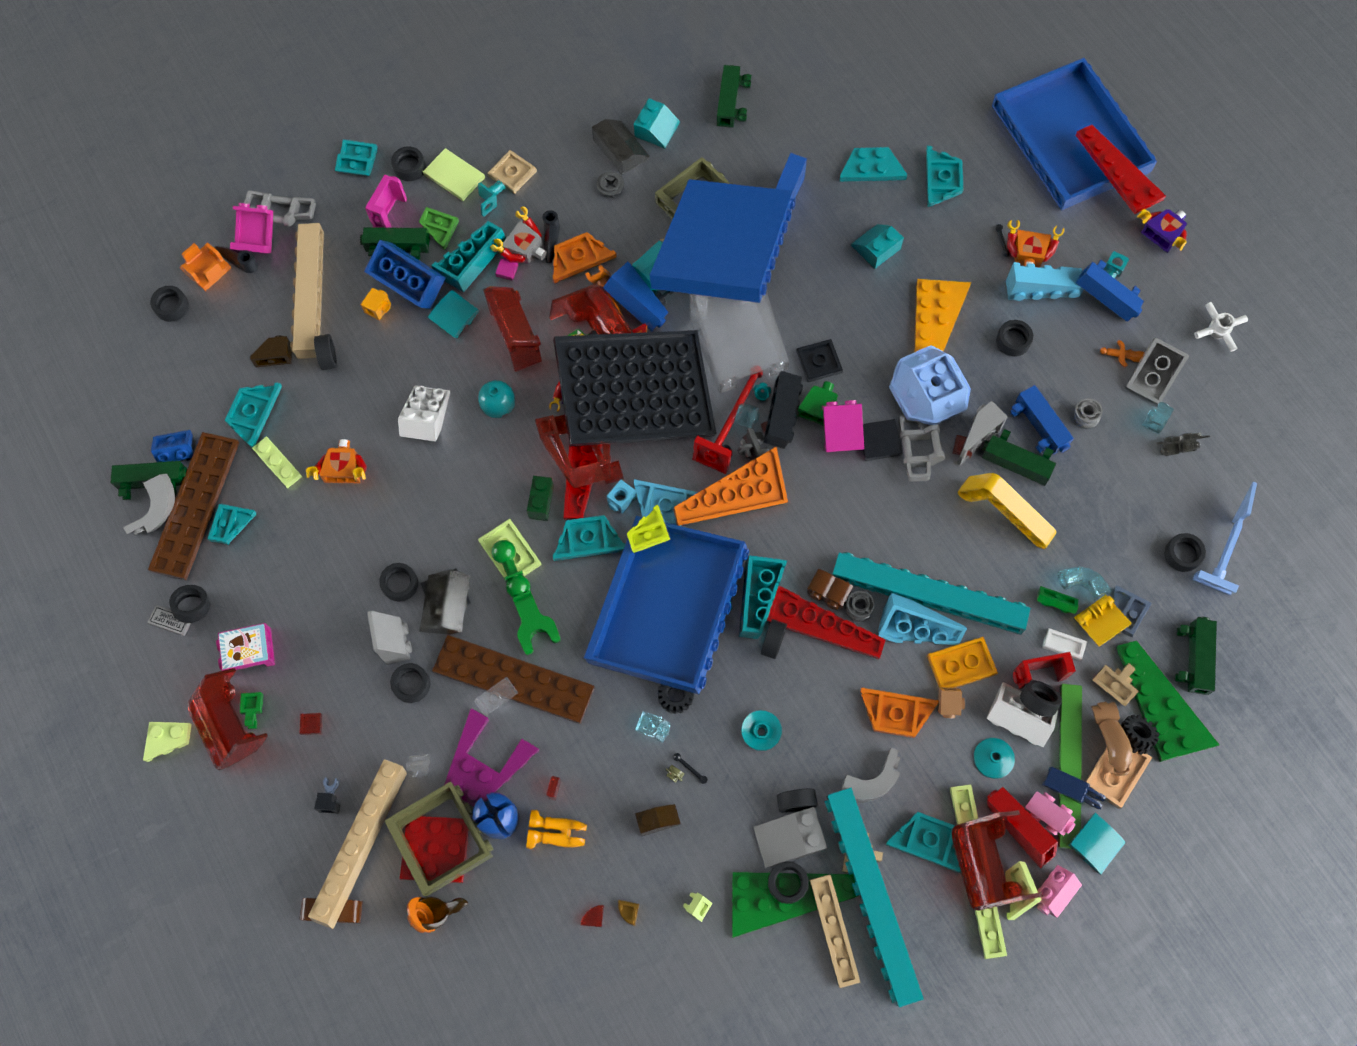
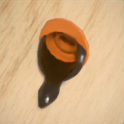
(430, 913)

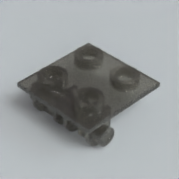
(1181, 444)

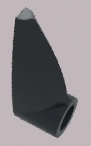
(551, 233)
(243, 260)

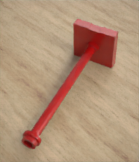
(713, 454)

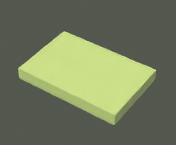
(454, 174)
(524, 558)

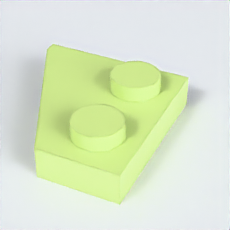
(165, 737)
(1021, 874)

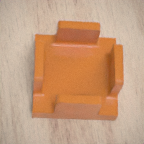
(204, 265)

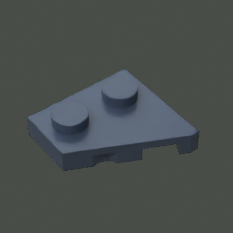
(1132, 607)

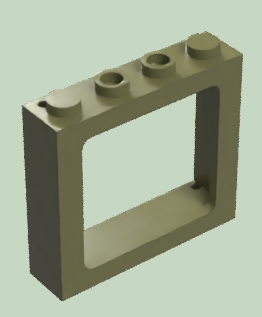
(697, 170)
(419, 808)

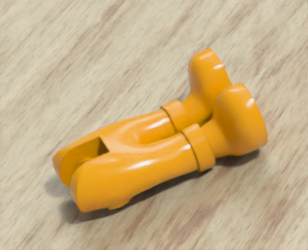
(558, 839)

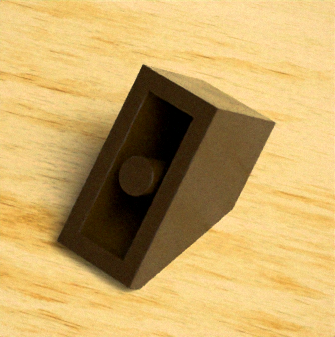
(273, 352)
(657, 819)

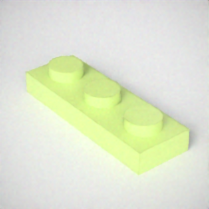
(277, 462)

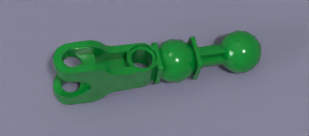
(519, 589)

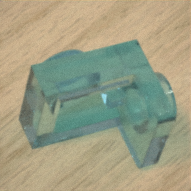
(653, 726)

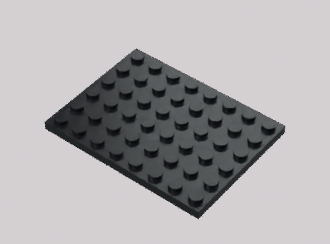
(633, 387)

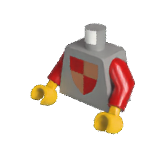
(522, 243)

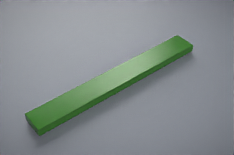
(1070, 751)

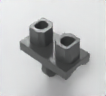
(751, 445)

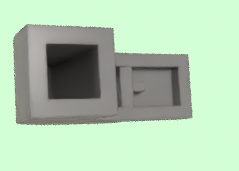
(161, 504)
(875, 788)

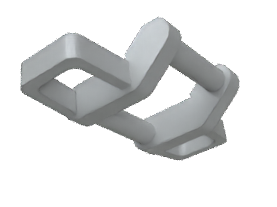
(295, 202)
(920, 461)

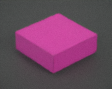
(506, 269)

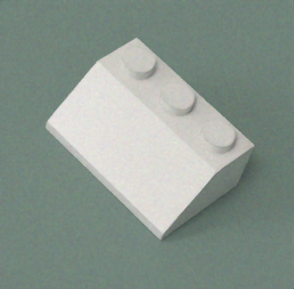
(1011, 714)

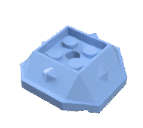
(917, 395)

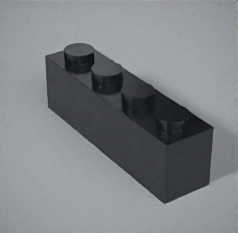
(783, 409)

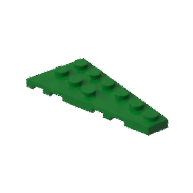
(1161, 704)
(756, 908)

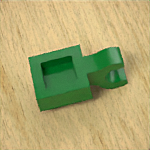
(250, 706)

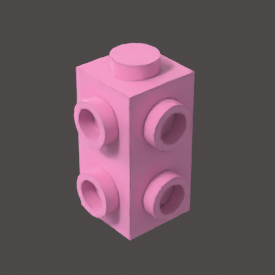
(1057, 818)
(1057, 891)

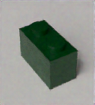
(540, 498)

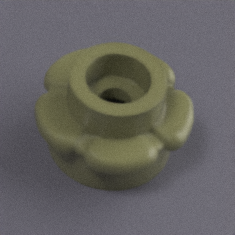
(674, 773)

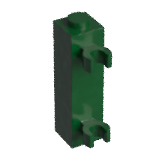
(728, 96)
(408, 239)
(1018, 459)
(134, 475)
(1202, 656)

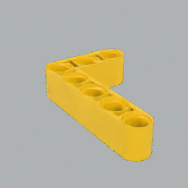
(1010, 504)

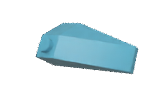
(911, 621)

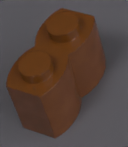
(829, 589)

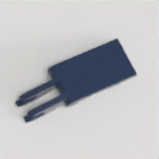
(1072, 788)

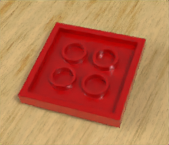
(437, 844)

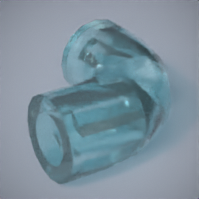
(1084, 577)

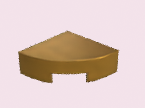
(628, 911)

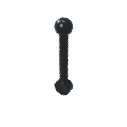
(999, 227)
(677, 757)

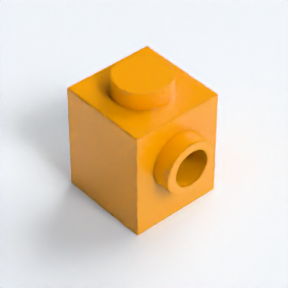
(376, 303)

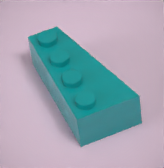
(470, 257)
(759, 590)

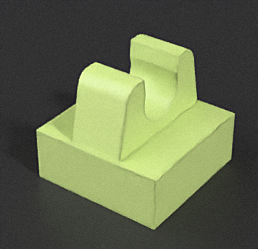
(698, 906)

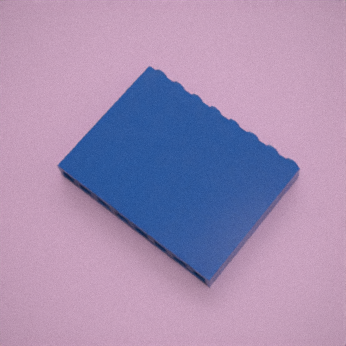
(1044, 122)
(723, 241)
(668, 608)

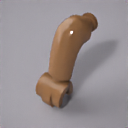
(1117, 742)

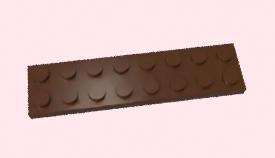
(193, 506)
(534, 684)

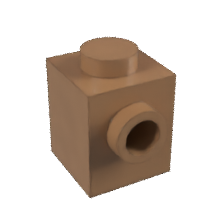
(950, 702)

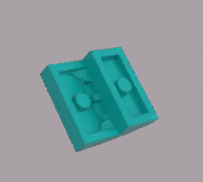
(356, 158)
(453, 313)
(1097, 843)

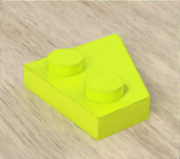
(649, 531)

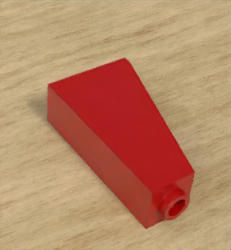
(1024, 827)

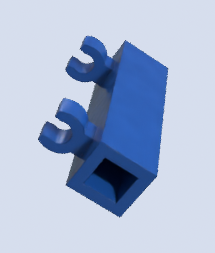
(1110, 291)
(1044, 420)

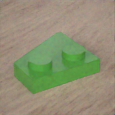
(439, 225)

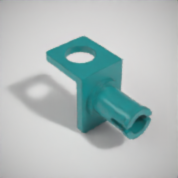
(489, 195)
(1113, 269)

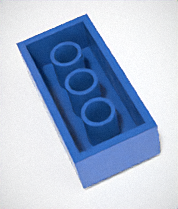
(405, 274)

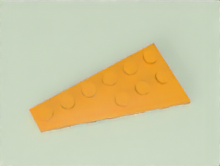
(937, 311)

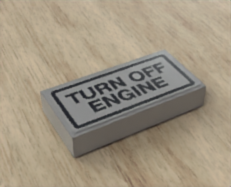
(164, 619)

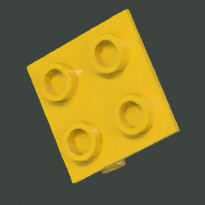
(1102, 620)

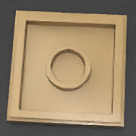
(512, 171)

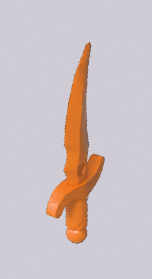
(1135, 356)

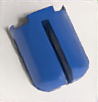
(485, 812)

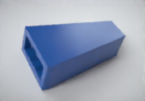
(793, 174)
(636, 296)

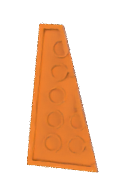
(745, 489)

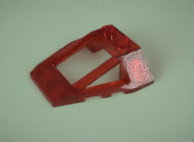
(553, 427)

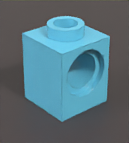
(621, 489)

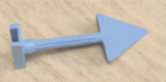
(1216, 579)

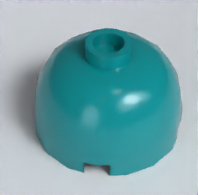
(496, 399)

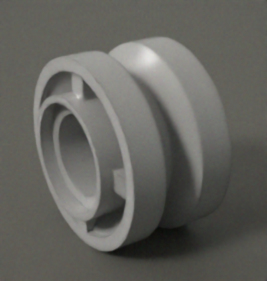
(1088, 405)

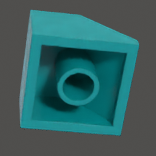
(655, 124)
(878, 244)

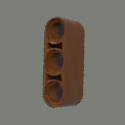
(350, 914)

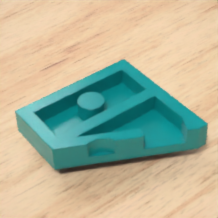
(229, 523)

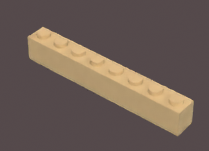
(307, 289)
(357, 844)

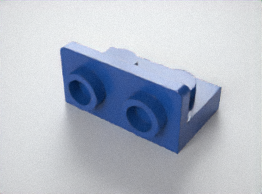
(172, 446)

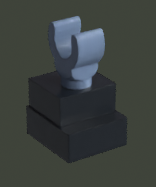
(326, 801)

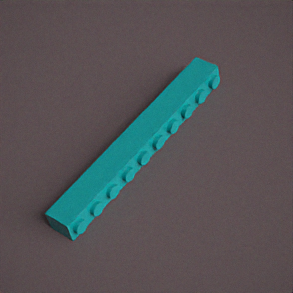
(932, 593)
(874, 898)

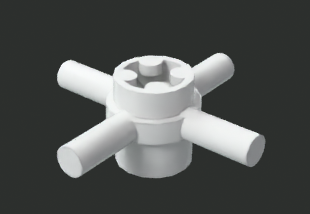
(1221, 326)

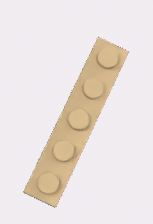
(834, 931)

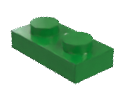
(1056, 599)

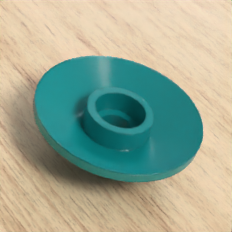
(761, 720)
(987, 765)

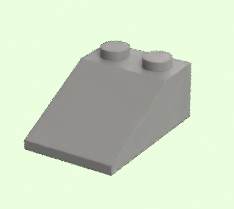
(1157, 370)
(986, 423)
(389, 637)
(790, 837)

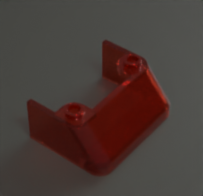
(591, 305)
(514, 326)
(218, 721)
(982, 865)

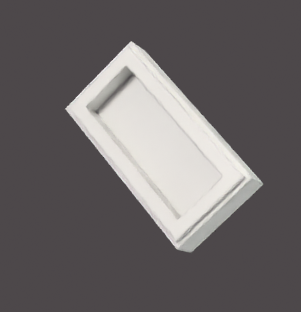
(1062, 643)

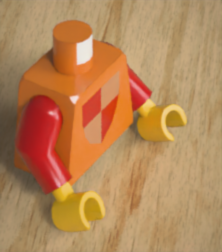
(1031, 246)
(339, 465)

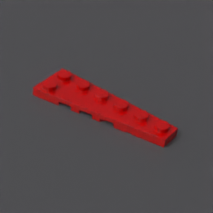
(1126, 178)
(577, 498)
(823, 625)

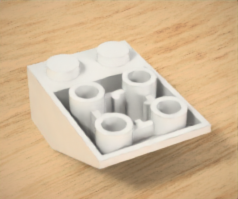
(423, 413)

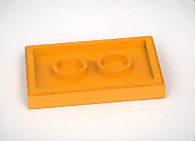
(962, 664)

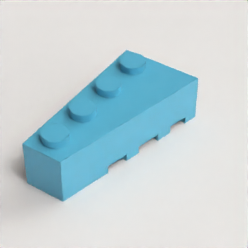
(1043, 282)

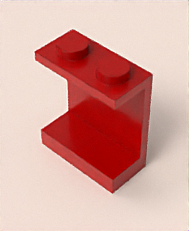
(1061, 662)

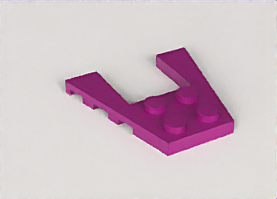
(476, 777)

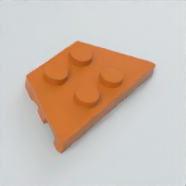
(579, 255)
(897, 712)

